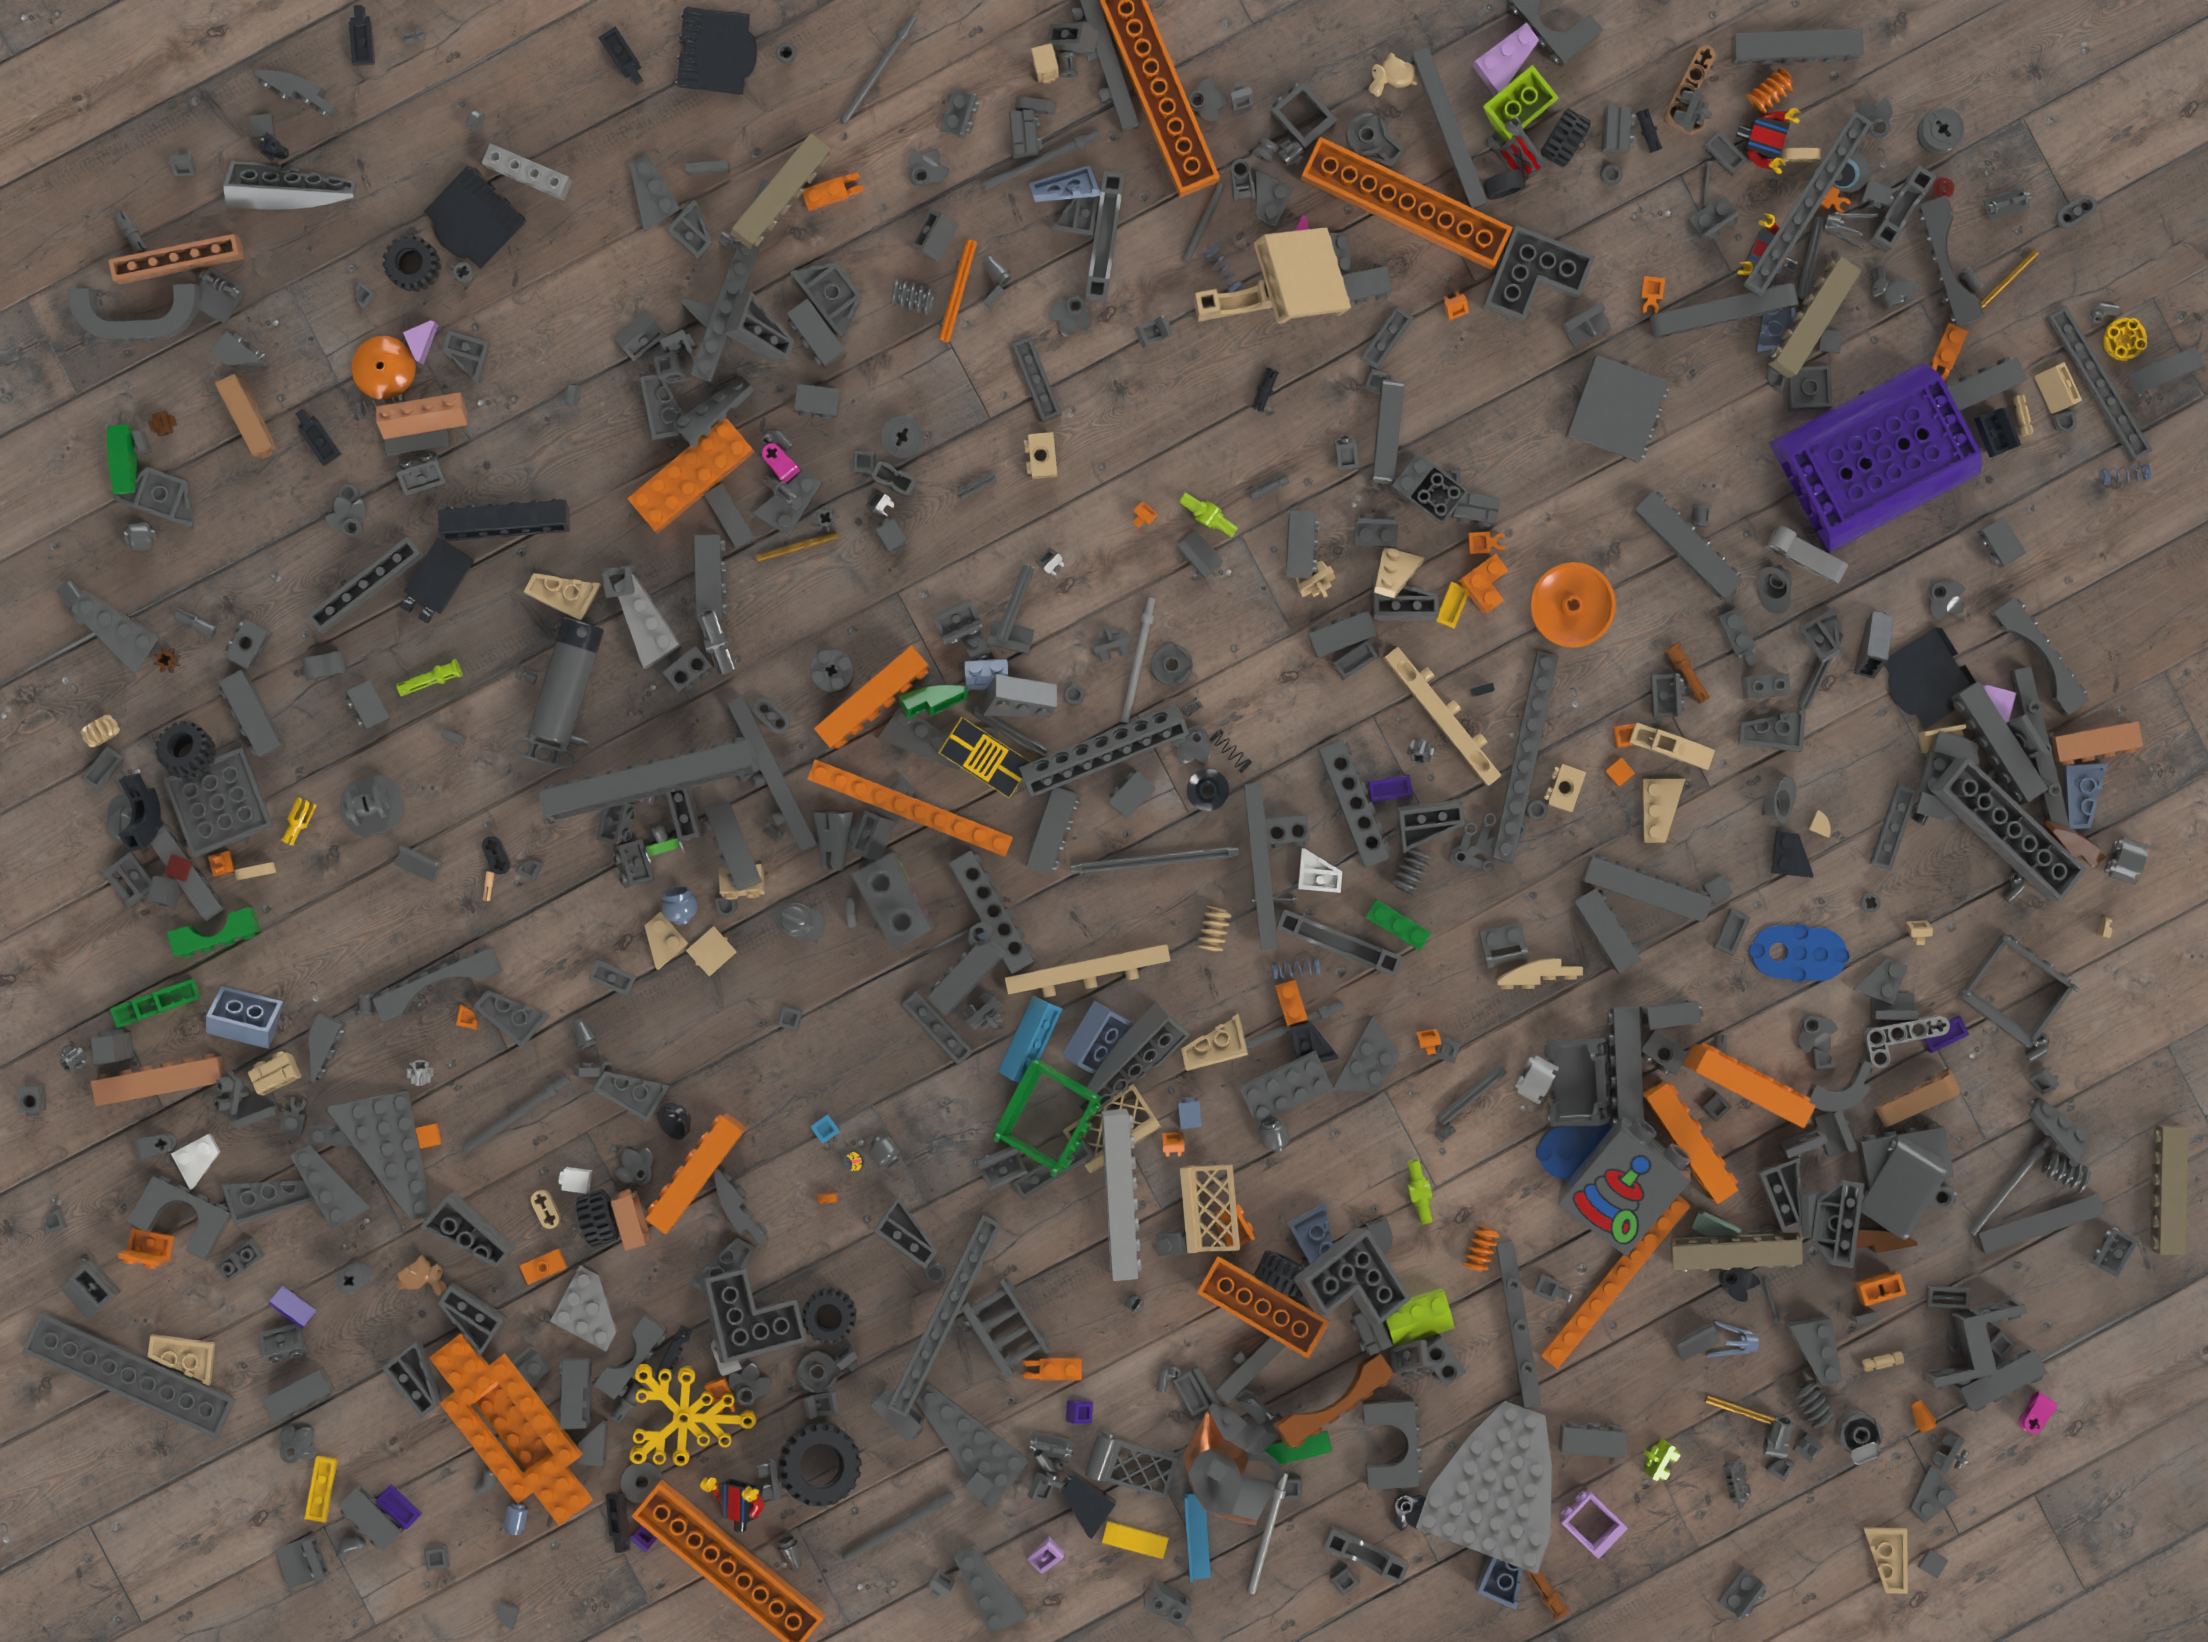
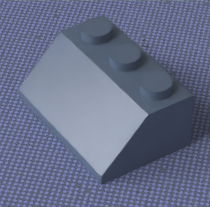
(244, 1017)
(1096, 1037)

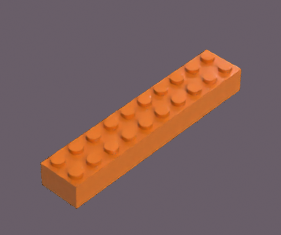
(1160, 94)
(1406, 203)
(728, 1564)

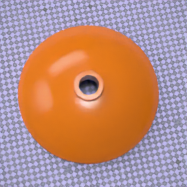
(395, 375)

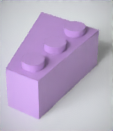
(1505, 59)

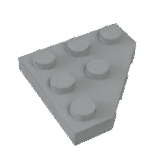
(586, 1310)

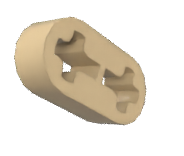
(1794, 155)
(255, 871)
(541, 1211)

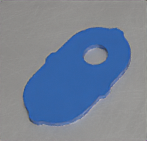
(1811, 953)
(1567, 1147)

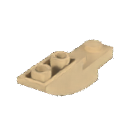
(1672, 746)
(1529, 973)

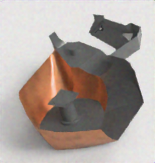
(1230, 1461)

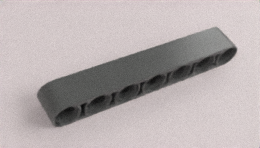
(1723, 311)

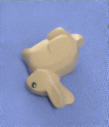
(1394, 72)

